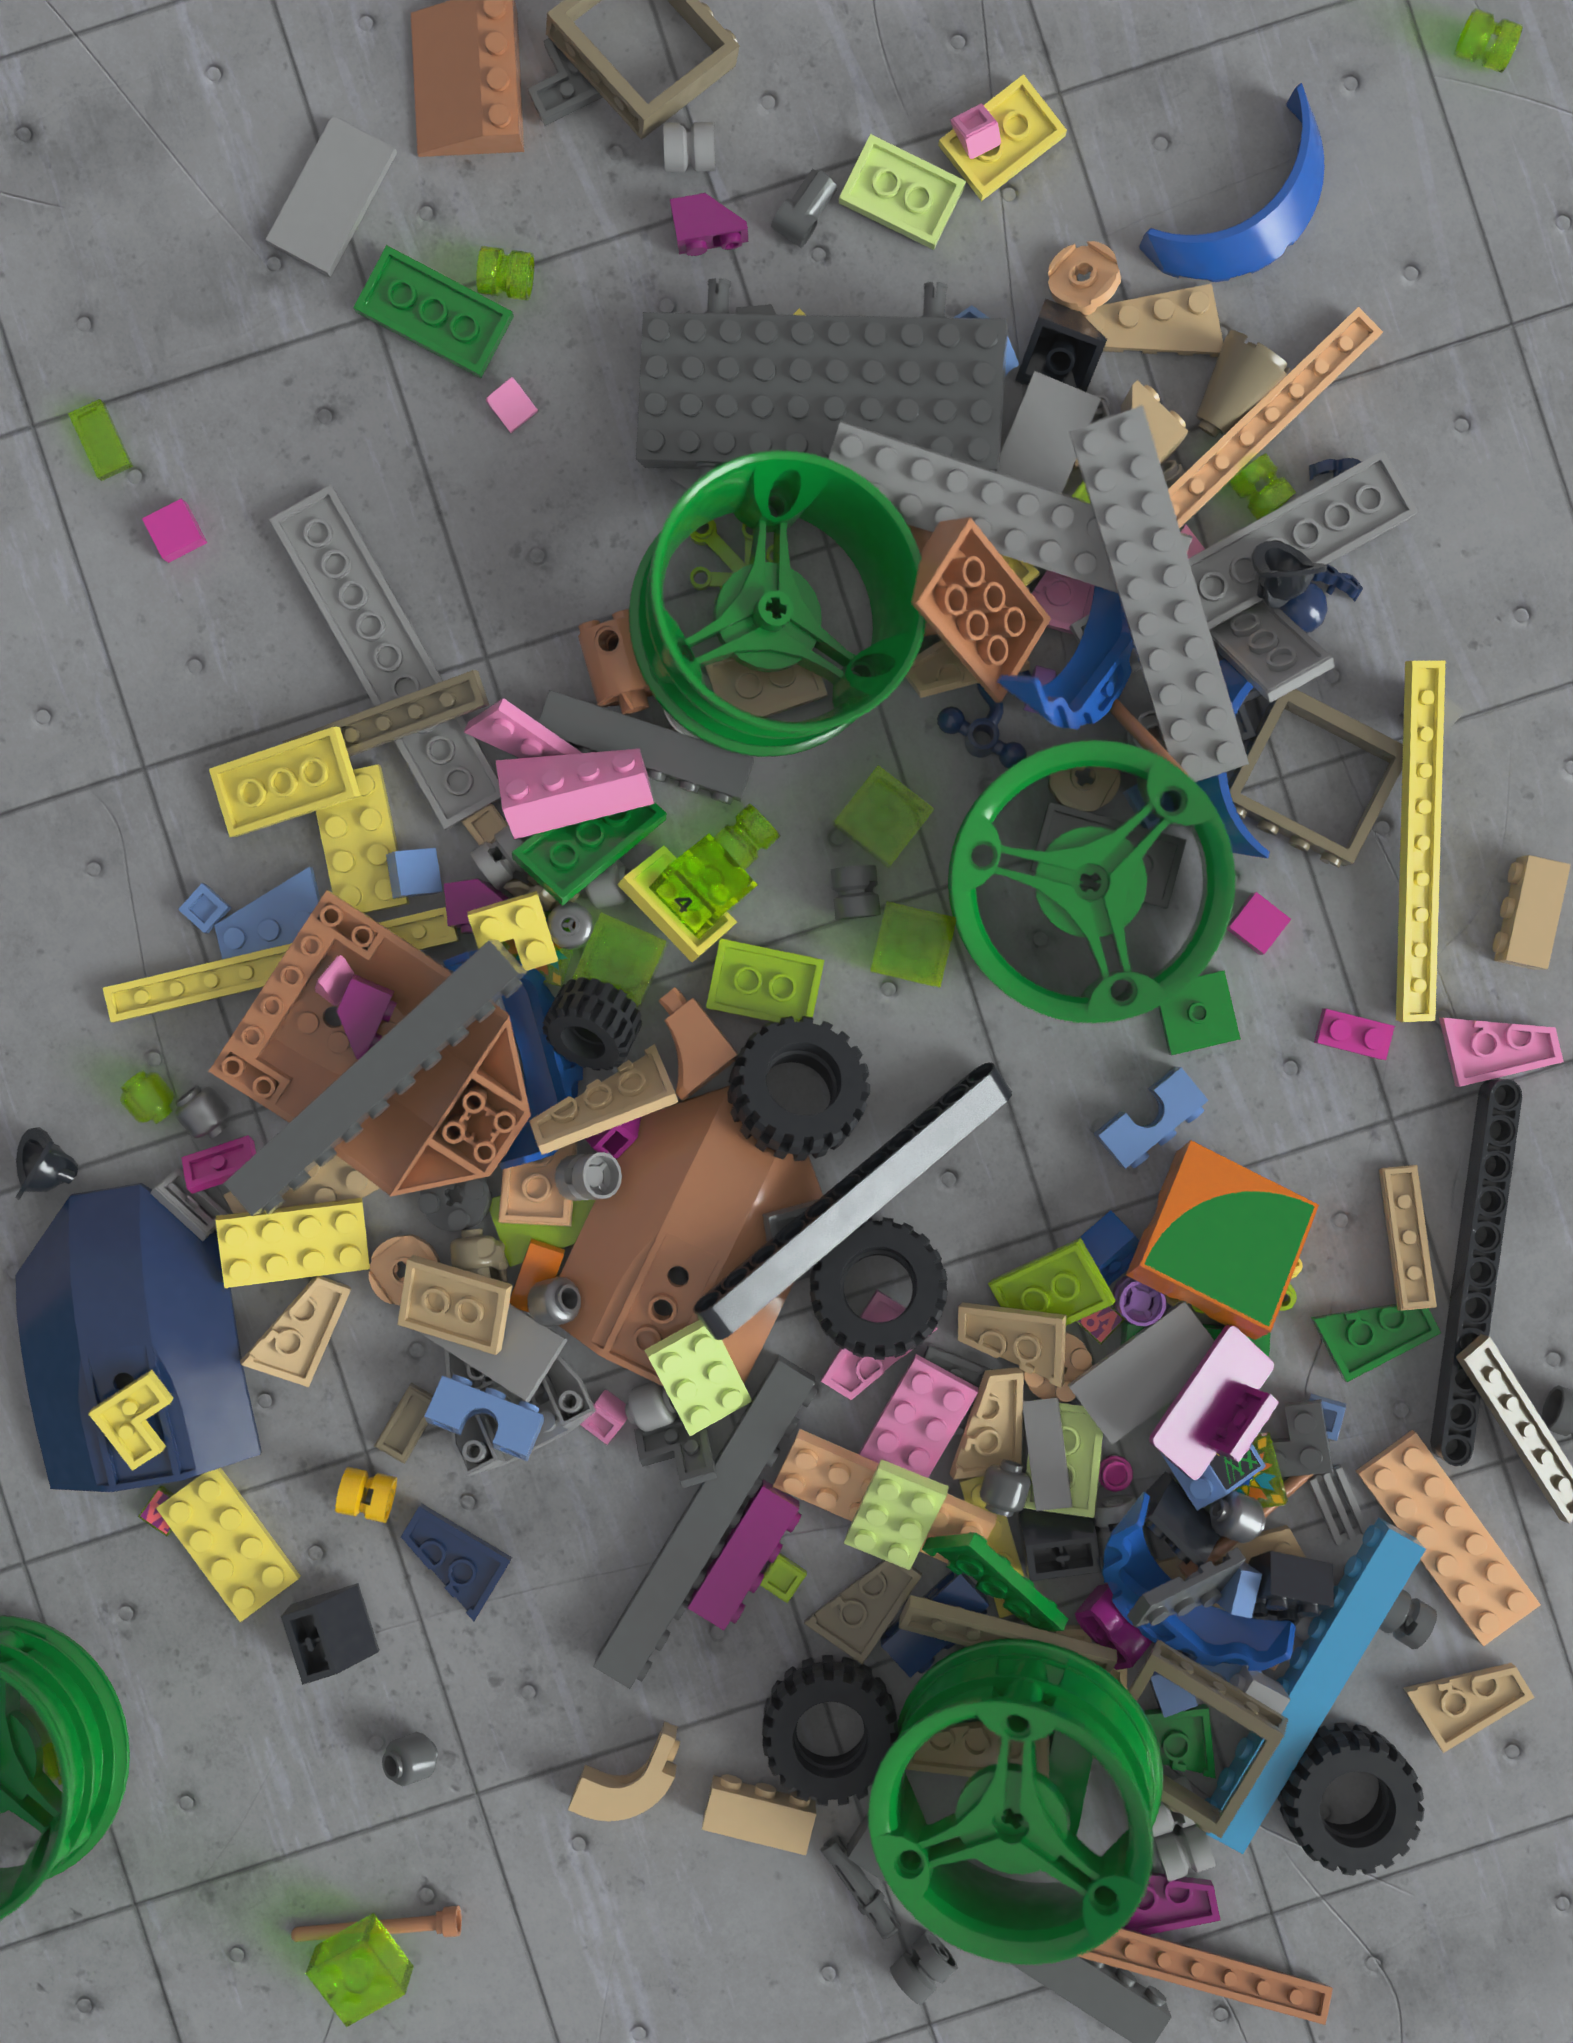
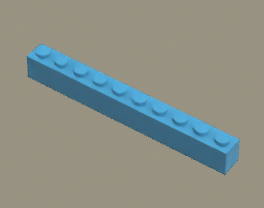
(1321, 1670)

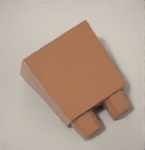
(698, 1041)

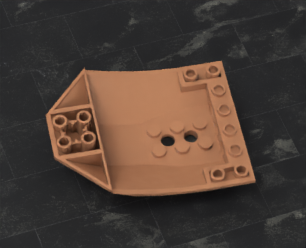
(438, 1131)
(685, 1200)

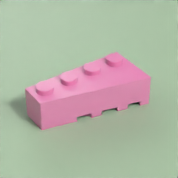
(570, 789)

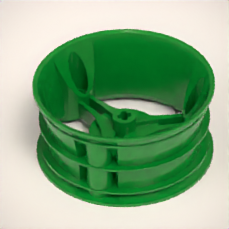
(859, 522)
(1119, 882)
(89, 1741)
(1013, 1812)

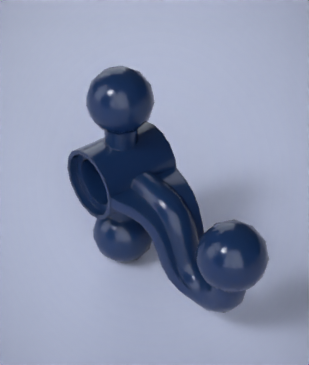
(952, 721)

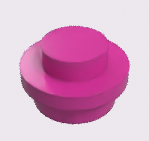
(1115, 1473)

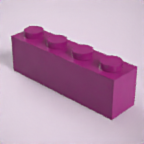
(744, 1556)

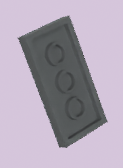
(1160, 860)

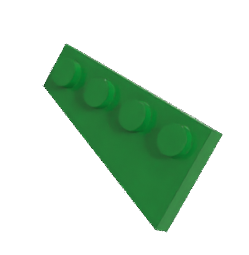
(997, 1578)

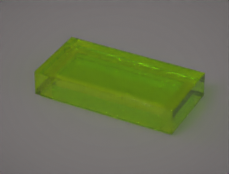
(100, 439)

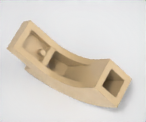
(626, 1796)

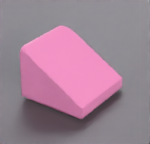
(976, 130)
(511, 405)
(334, 981)
(607, 1418)

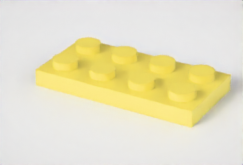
(284, 782)
(356, 844)
(292, 1243)
(228, 1543)

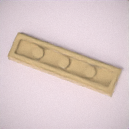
(1407, 1238)

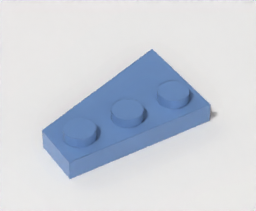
(271, 918)

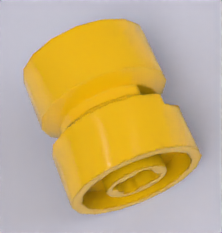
(354, 1490)

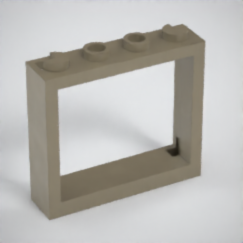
(614, 88)
(1343, 727)
(1230, 1702)

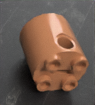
(612, 668)

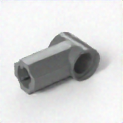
(799, 216)

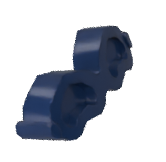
(1331, 466)
(1343, 581)

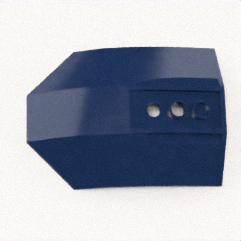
(130, 1293)

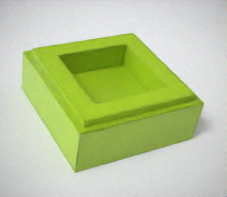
(783, 1577)

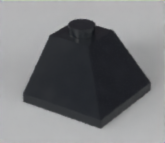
(1062, 347)

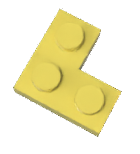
(520, 920)
(125, 1415)

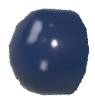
(1308, 608)

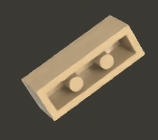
(1531, 912)
(759, 1814)

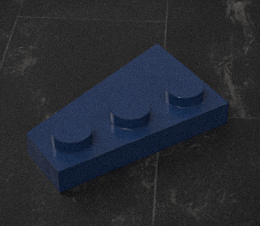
(457, 1557)

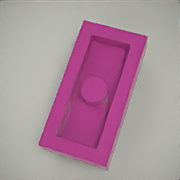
(1354, 1034)
(216, 1163)

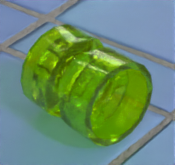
(1476, 35)
(505, 273)
(1271, 496)
(747, 836)

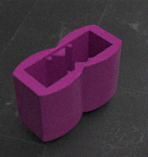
(1110, 1629)

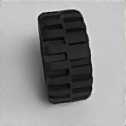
(818, 1049)
(907, 1329)
(823, 1775)
(1377, 1835)

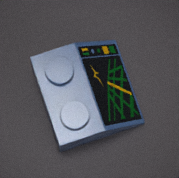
(1219, 1477)

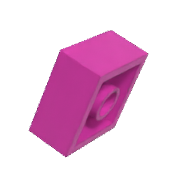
(174, 530)
(1258, 923)

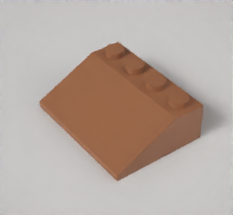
(467, 78)
(977, 603)

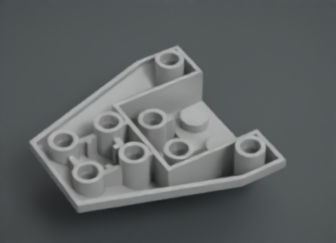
(560, 1399)

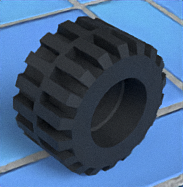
(592, 1024)

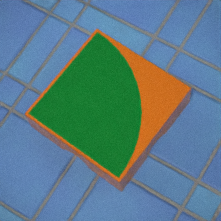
(1223, 1240)

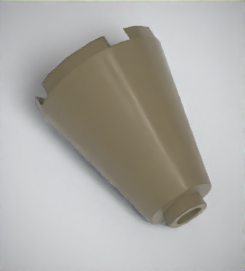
(1238, 383)

